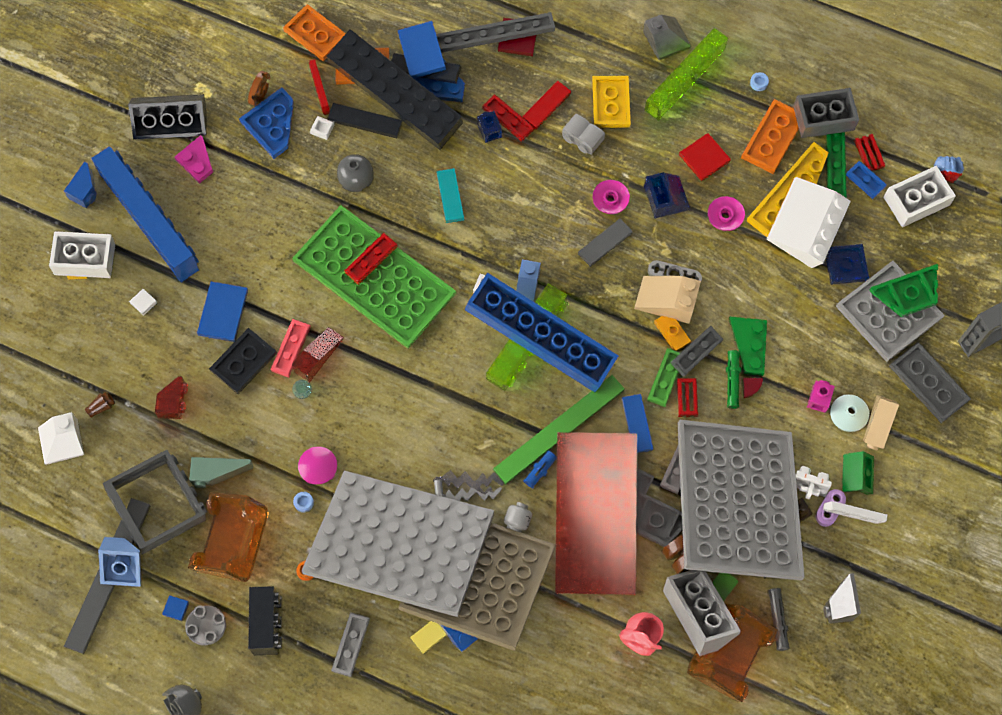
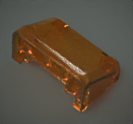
(232, 537)
(729, 665)

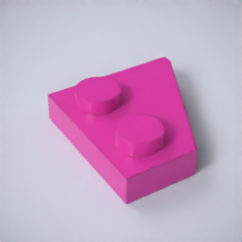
(195, 160)

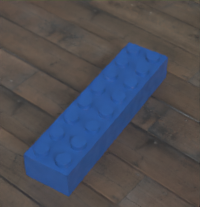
(146, 213)
(541, 332)

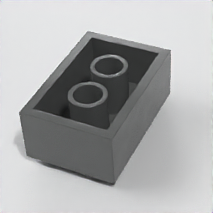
(826, 112)

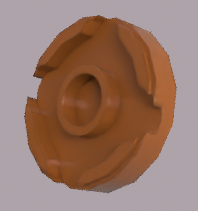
(259, 88)

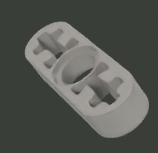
(671, 267)

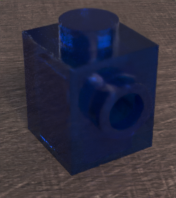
(489, 126)

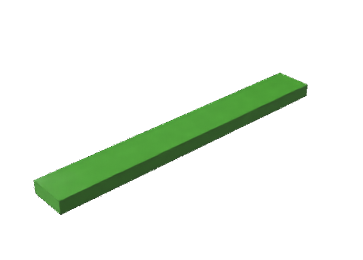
(567, 422)

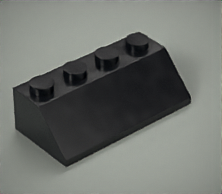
(168, 116)

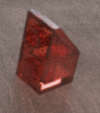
(170, 400)

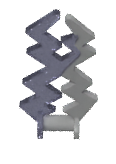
(474, 486)

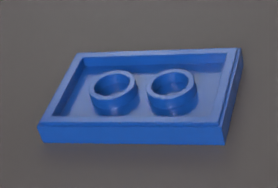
(421, 49)
(222, 311)

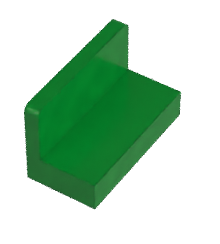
(858, 472)

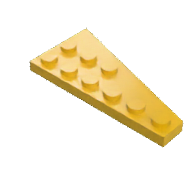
(807, 168)

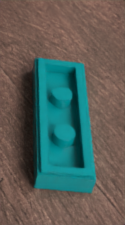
(450, 195)

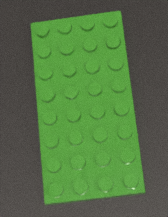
(395, 296)

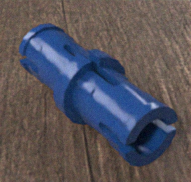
(548, 459)

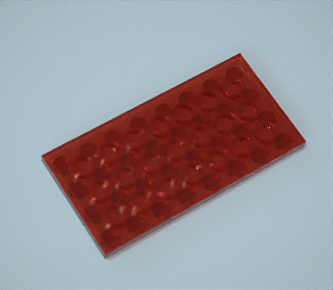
(596, 513)

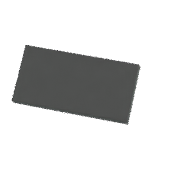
(929, 382)

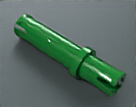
(733, 379)

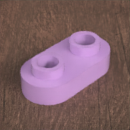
(820, 518)

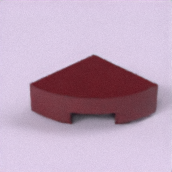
(751, 386)

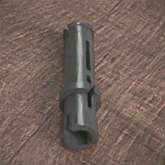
(779, 619)

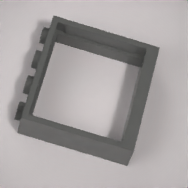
(983, 331)
(136, 472)

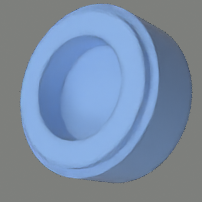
(759, 81)
(303, 502)

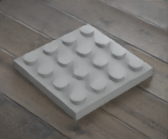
(881, 325)

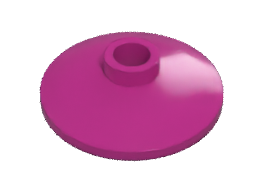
(611, 189)
(729, 207)

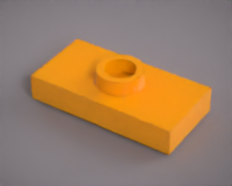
(672, 332)

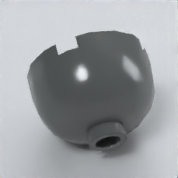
(355, 173)
(183, 700)

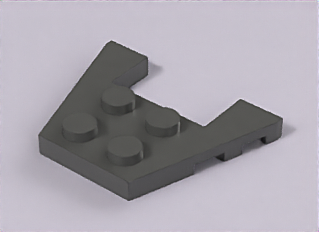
(653, 518)

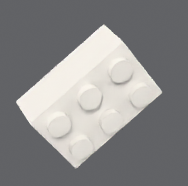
(919, 196)
(82, 254)

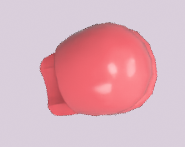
(643, 633)

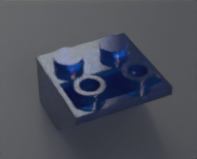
(665, 194)

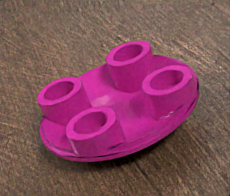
(317, 465)

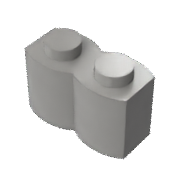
(583, 134)

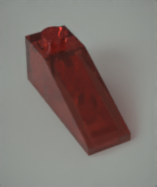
(316, 354)

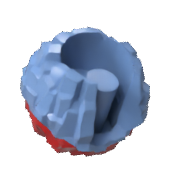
(950, 167)

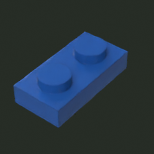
(866, 179)

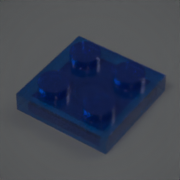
(847, 264)

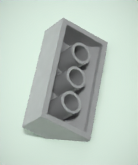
(700, 610)

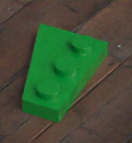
(751, 342)

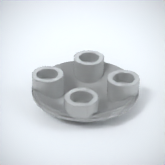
(205, 625)

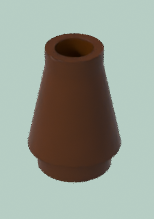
(100, 404)

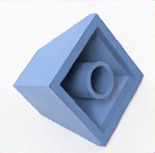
(119, 562)

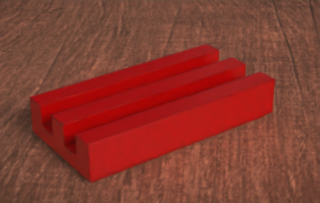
(871, 139)
(686, 381)

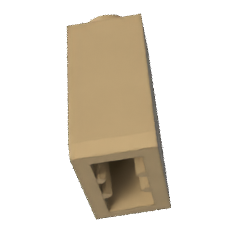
(880, 422)

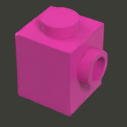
(820, 396)

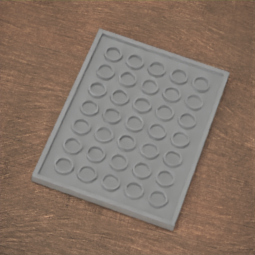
(739, 500)
(399, 543)

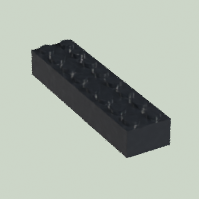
(395, 89)

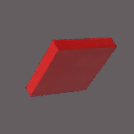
(704, 157)

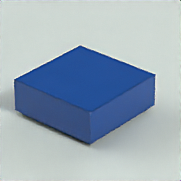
(175, 608)

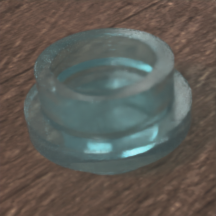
(302, 389)

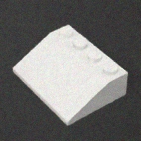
(808, 221)

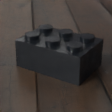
(264, 621)

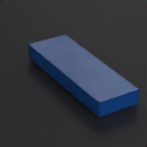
(637, 421)

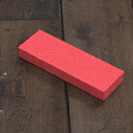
(290, 348)

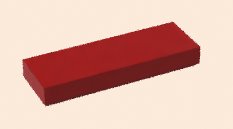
(319, 87)
(547, 104)
(509, 118)
(371, 258)

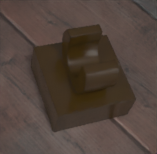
(804, 510)

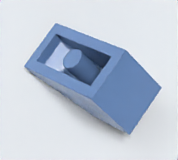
(528, 278)

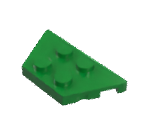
(909, 292)

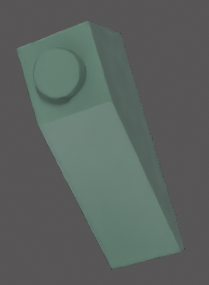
(215, 470)

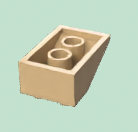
(668, 296)

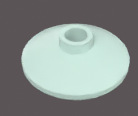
(846, 420)

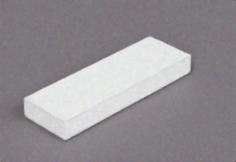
(855, 512)

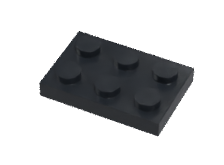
(243, 361)

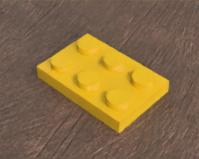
(611, 101)

